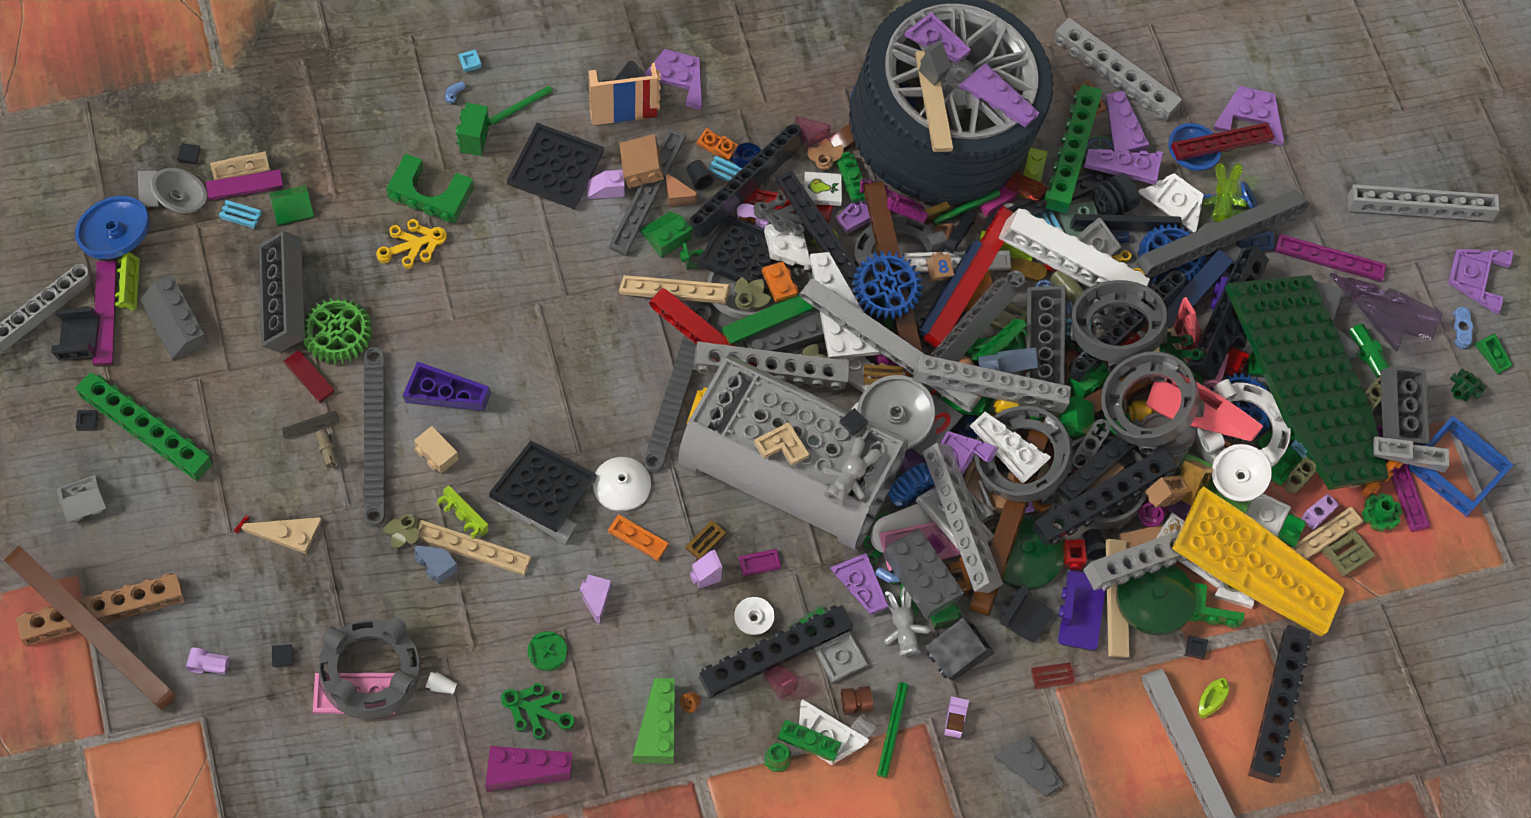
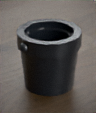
(700, 175)
(1094, 544)

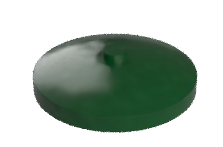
(1030, 560)
(1157, 601)

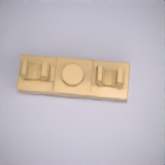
(240, 166)

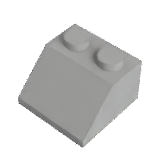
(81, 499)

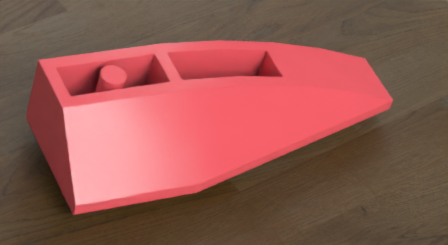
(1218, 416)

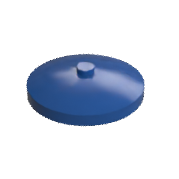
(112, 227)

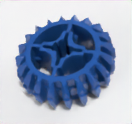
(911, 485)

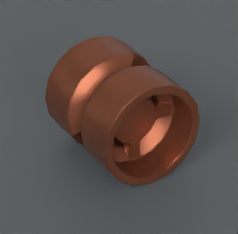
(856, 700)

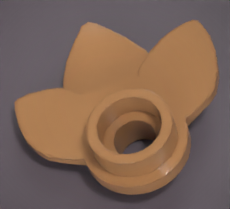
(825, 152)

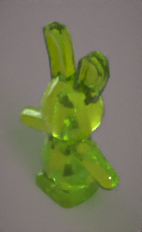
(1225, 193)

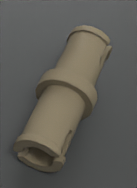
(326, 448)

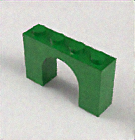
(445, 206)

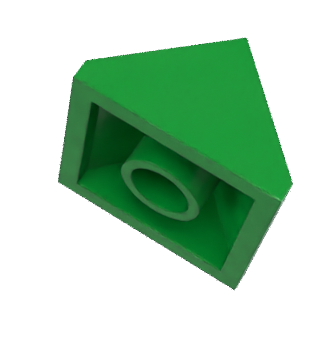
(291, 205)
(1077, 417)

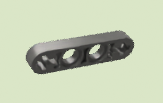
(1082, 450)

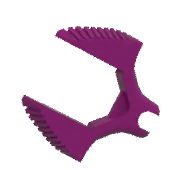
(900, 203)

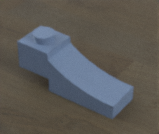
(1011, 360)

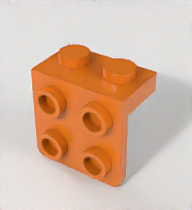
(779, 282)

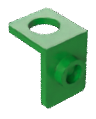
(685, 257)

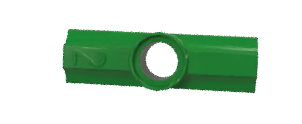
(1370, 349)

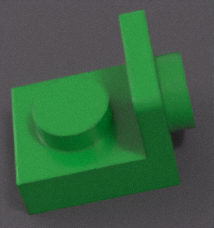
(1291, 530)

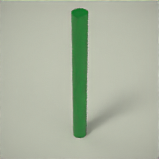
(518, 106)
(964, 208)

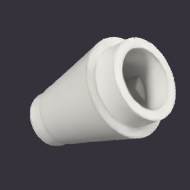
(440, 683)

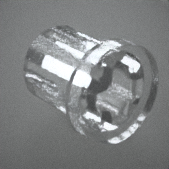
(863, 726)

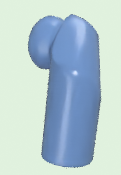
(452, 91)
(886, 575)

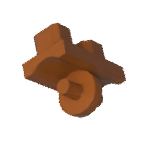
(959, 568)

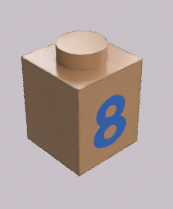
(940, 267)

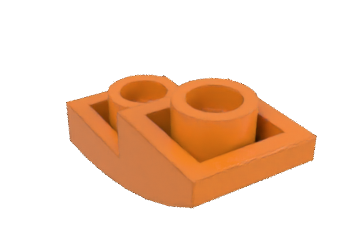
(716, 145)

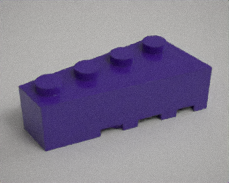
(444, 389)

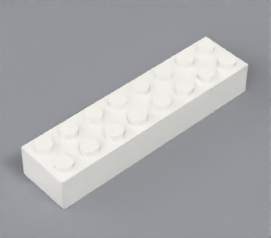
(1064, 251)

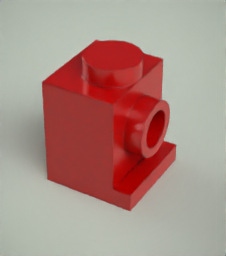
(1235, 362)
(1077, 549)

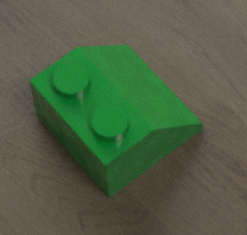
(667, 233)

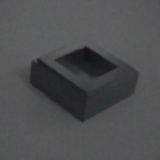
(188, 153)
(87, 420)
(853, 422)
(1196, 647)
(282, 655)

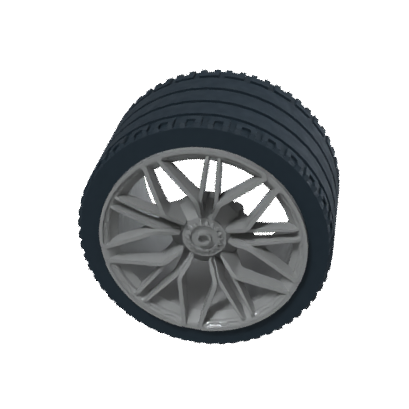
(897, 137)

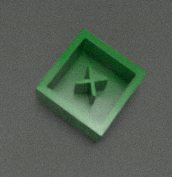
(473, 129)

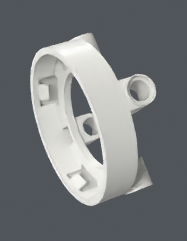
(1212, 443)

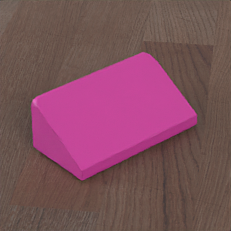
(994, 205)

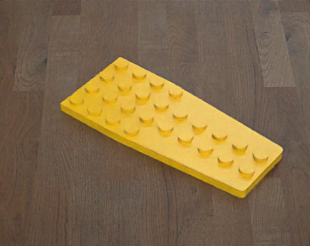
(1257, 563)

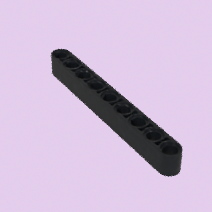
(746, 181)
(1120, 332)

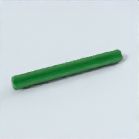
(892, 730)

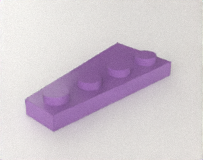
(993, 89)

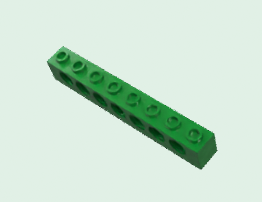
(1074, 148)
(193, 467)

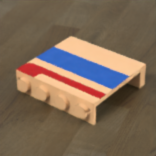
(624, 98)

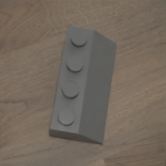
(173, 318)

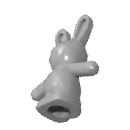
(852, 470)
(903, 619)

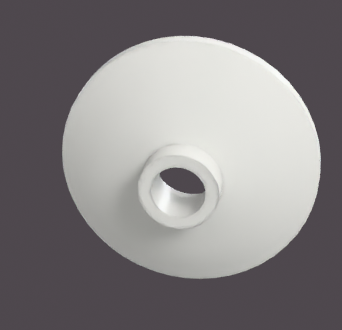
(754, 607)

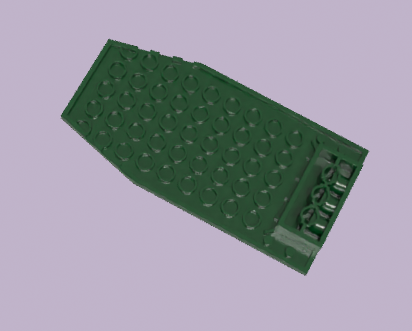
(1310, 377)

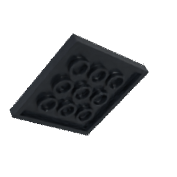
(555, 165)
(737, 251)
(543, 486)

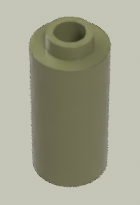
(1073, 289)

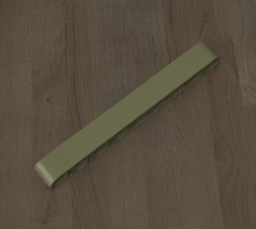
(1303, 477)

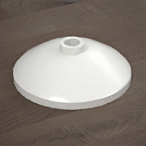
(1246, 461)
(625, 494)

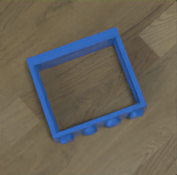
(1480, 447)

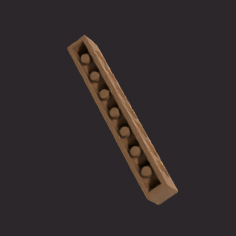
(131, 607)

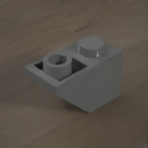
(935, 63)

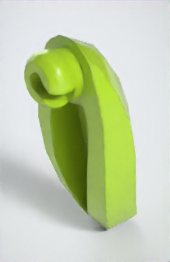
(1213, 697)

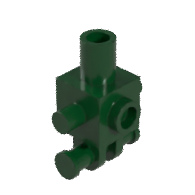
(1466, 386)

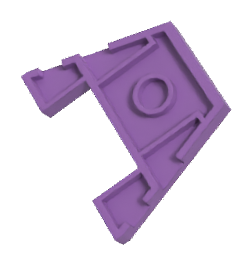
(682, 72)
(1252, 107)
(1471, 271)
(966, 448)

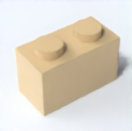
(436, 450)

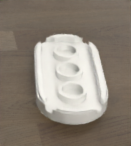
(904, 518)

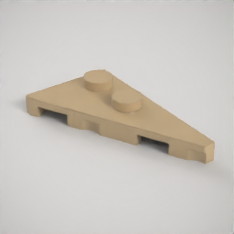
(294, 534)

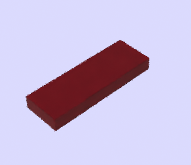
(309, 376)

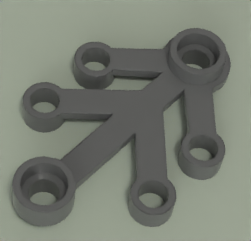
(766, 211)

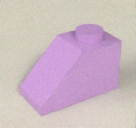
(606, 185)
(706, 570)
(595, 595)

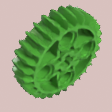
(337, 330)

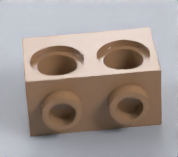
(1167, 491)

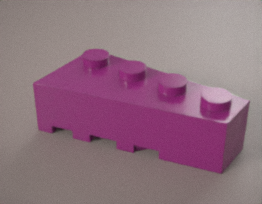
(521, 766)

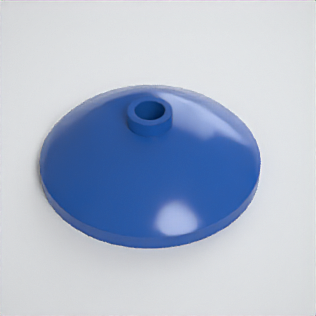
(1189, 131)

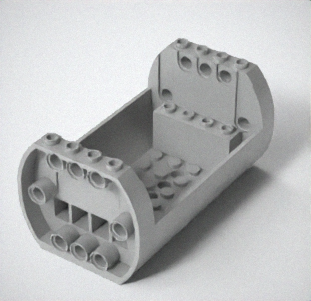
(722, 445)

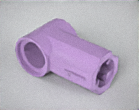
(201, 660)

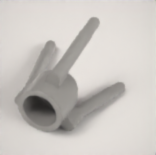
(983, 511)

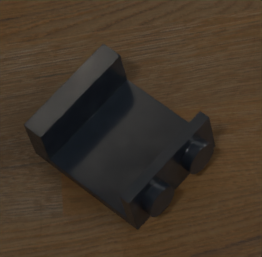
(77, 333)

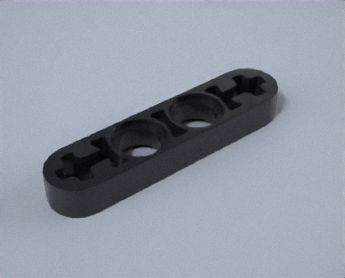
(960, 231)

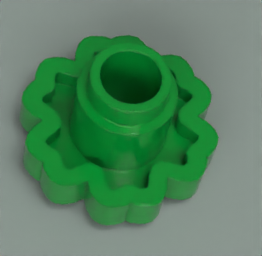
(1381, 512)

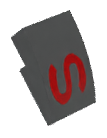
(945, 420)

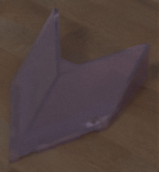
(1390, 311)

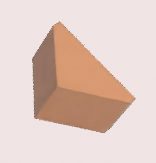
(678, 193)

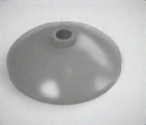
(178, 190)

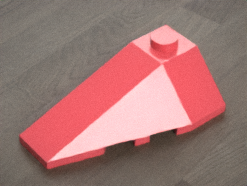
(1187, 323)

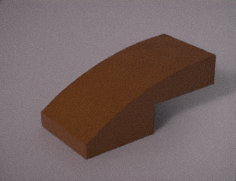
(843, 137)

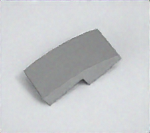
(144, 188)

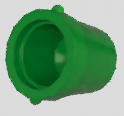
(777, 757)

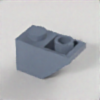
(436, 561)

